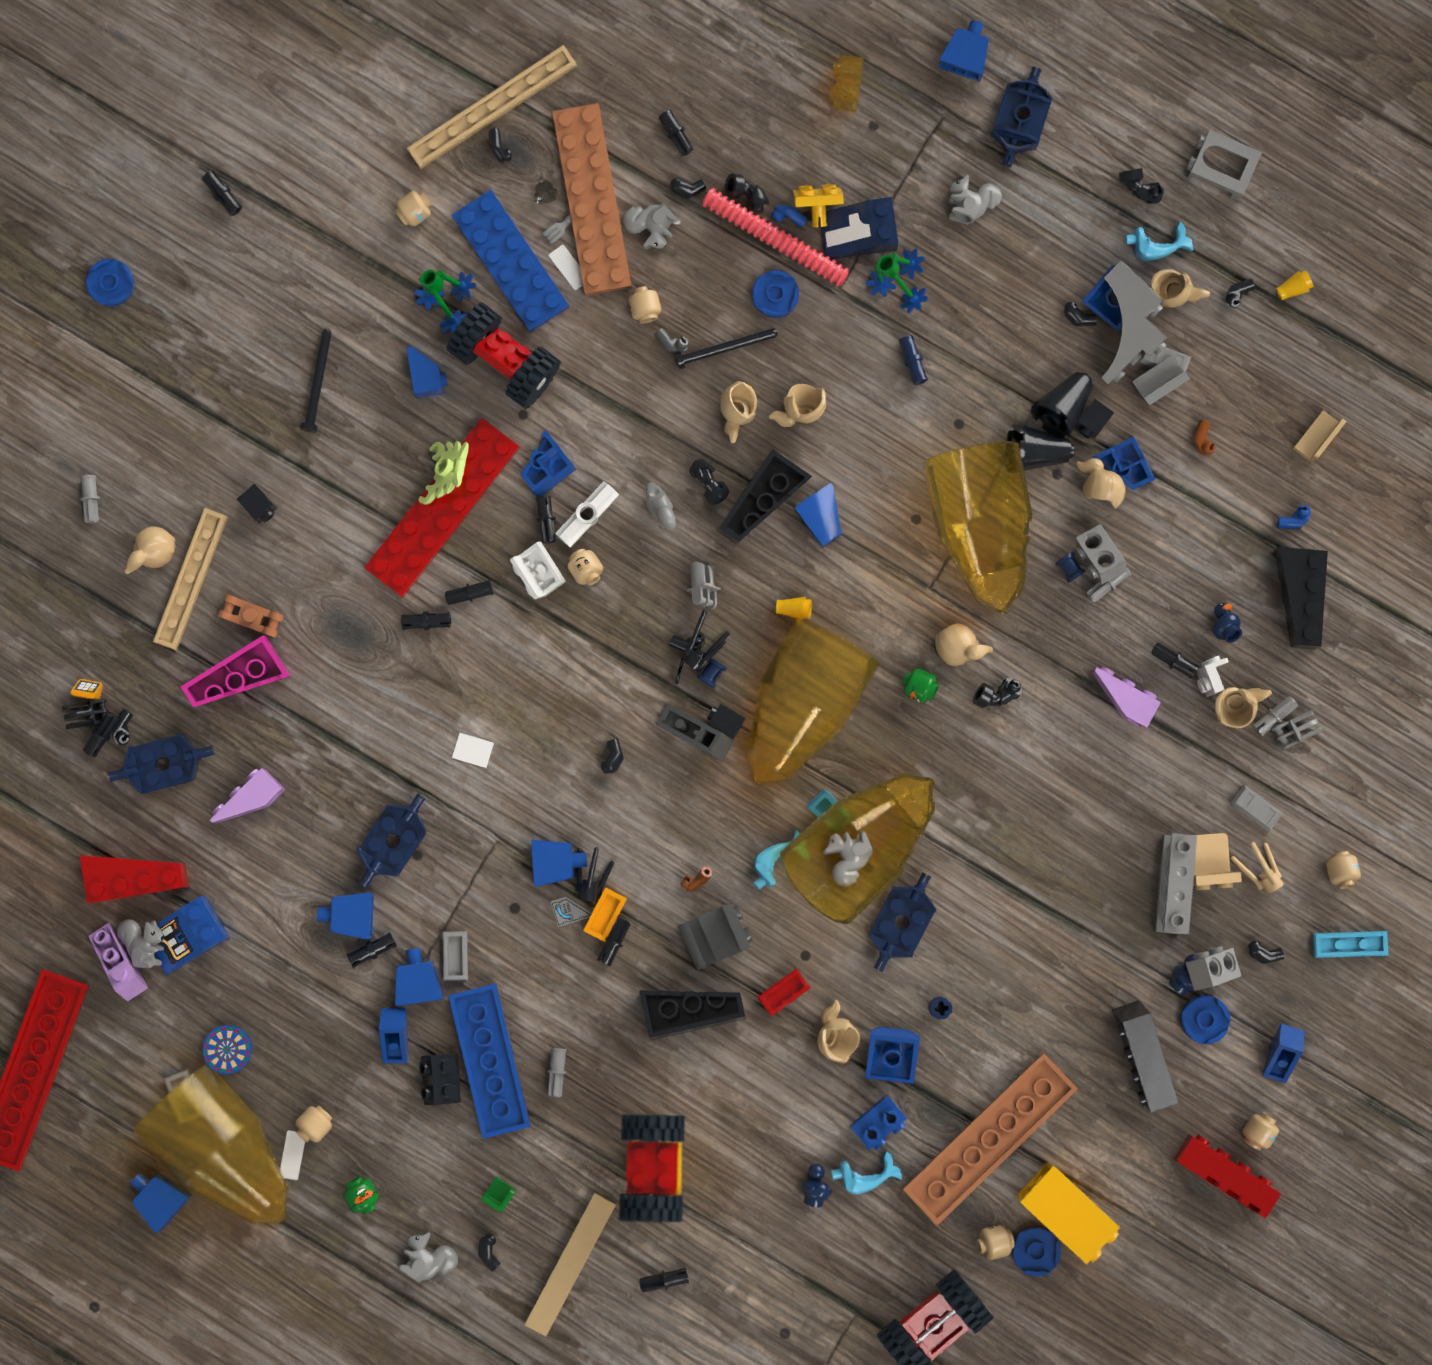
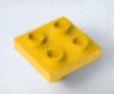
(818, 200)

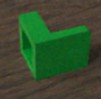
(499, 1194)

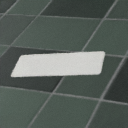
(567, 266)
(292, 1155)

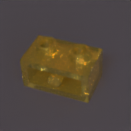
(848, 83)

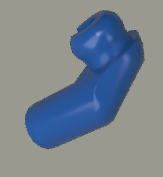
(790, 212)
(1297, 520)

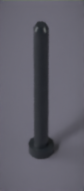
(724, 347)
(309, 424)

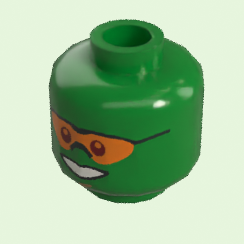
(920, 685)
(360, 1195)

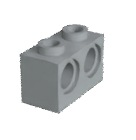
(1104, 553)
(1213, 968)

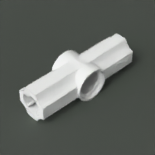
(597, 502)

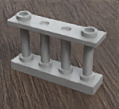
(1175, 884)

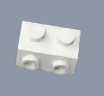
(537, 571)
(1209, 679)

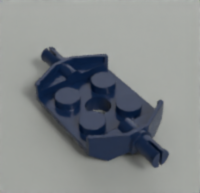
(1018, 134)
(141, 764)
(376, 853)
(902, 942)

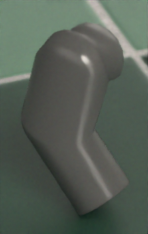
(672, 345)

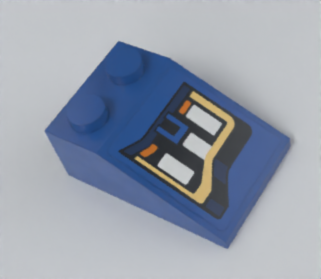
(189, 934)

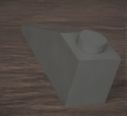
(695, 732)

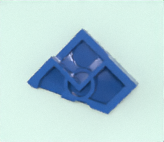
(1128, 462)
(547, 466)
(821, 515)

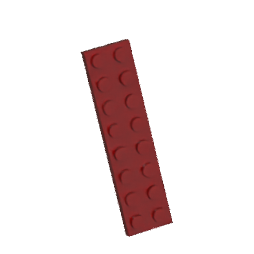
(430, 526)
(36, 1062)

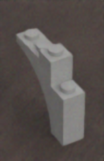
(1138, 333)

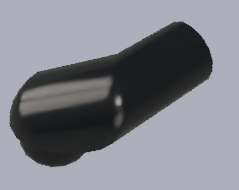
(496, 147)
(685, 189)
(1236, 291)
(1077, 318)
(681, 644)
(120, 731)
(614, 759)
(1263, 955)
(485, 1251)

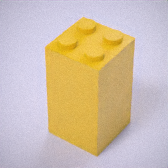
(1068, 1213)

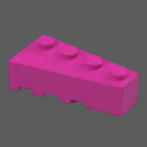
(242, 671)

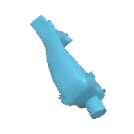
(1150, 251)
(764, 864)
(860, 1184)

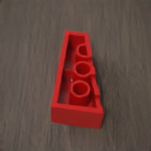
(121, 878)
(1227, 1176)

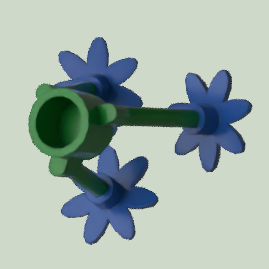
(887, 271)
(433, 285)

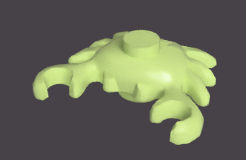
(448, 469)

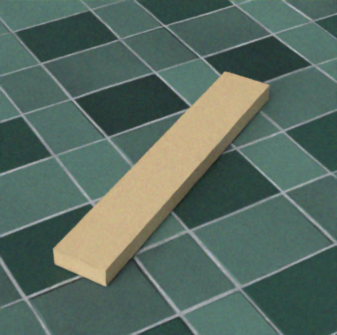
(190, 579)
(570, 1264)

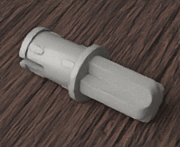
(90, 499)
(1098, 590)
(1275, 716)
(556, 1072)

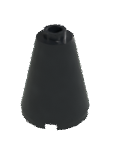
(1063, 404)
(1040, 448)

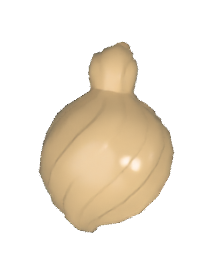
(1178, 287)
(801, 405)
(738, 407)
(1102, 483)
(152, 549)
(958, 645)
(1239, 706)
(838, 1036)

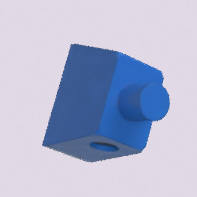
(966, 52)
(555, 862)
(350, 915)
(417, 981)
(158, 1200)

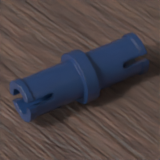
(913, 360)

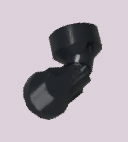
(737, 186)
(1150, 193)
(715, 490)
(1007, 691)

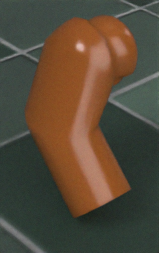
(1200, 439)
(701, 879)

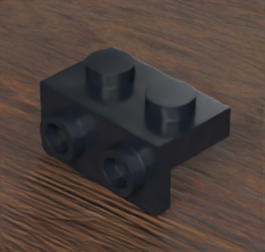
(440, 1079)

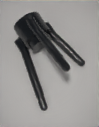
(698, 658)
(588, 889)

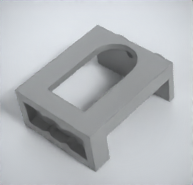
(1202, 171)

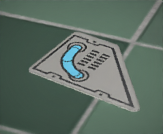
(568, 911)

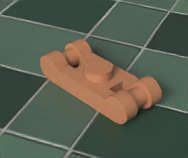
(250, 616)

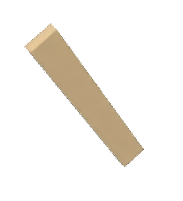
(491, 107)

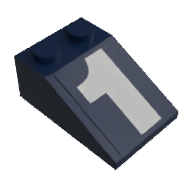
(860, 229)

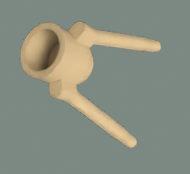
(1270, 877)

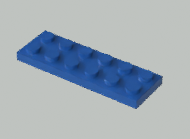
(510, 261)
(489, 1061)

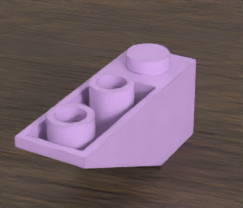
(1130, 702)
(256, 794)
(117, 963)

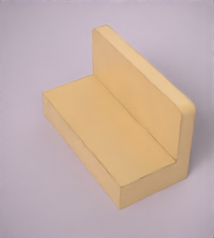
(1318, 436)

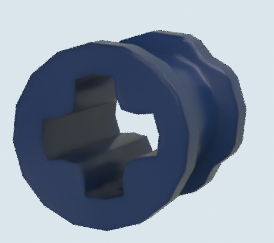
(1070, 567)
(711, 673)
(935, 1002)

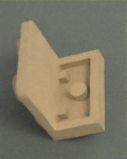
(1213, 862)

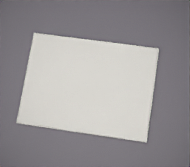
(472, 750)

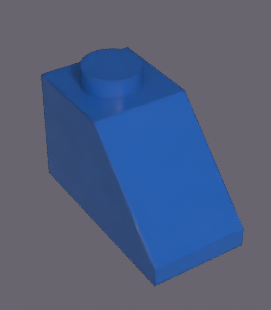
(425, 375)
(394, 1035)
(1284, 1053)

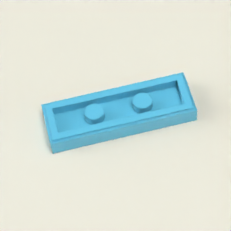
(1350, 944)

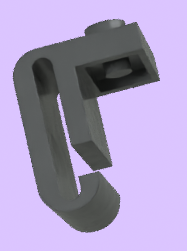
(715, 936)

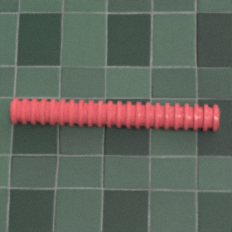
(775, 237)

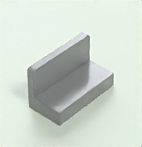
(1160, 380)

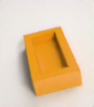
(605, 914)

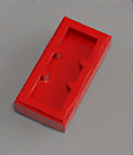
(784, 992)

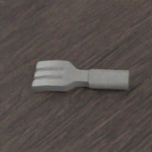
(557, 230)

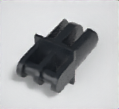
(88, 714)

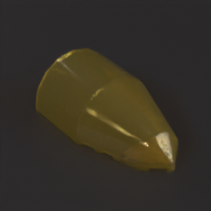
(983, 517)
(804, 699)
(893, 820)
(216, 1148)

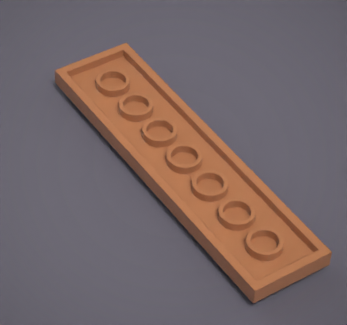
(591, 199)
(990, 1139)

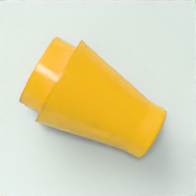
(1295, 285)
(795, 607)

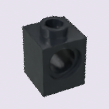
(1093, 419)
(257, 504)
(725, 721)

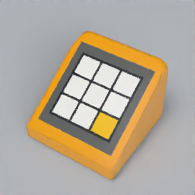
(87, 689)

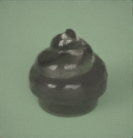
(545, 192)

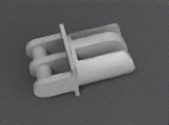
(703, 585)
(1295, 731)

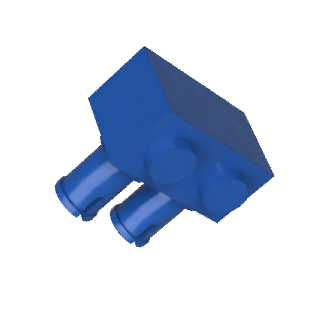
(878, 1123)

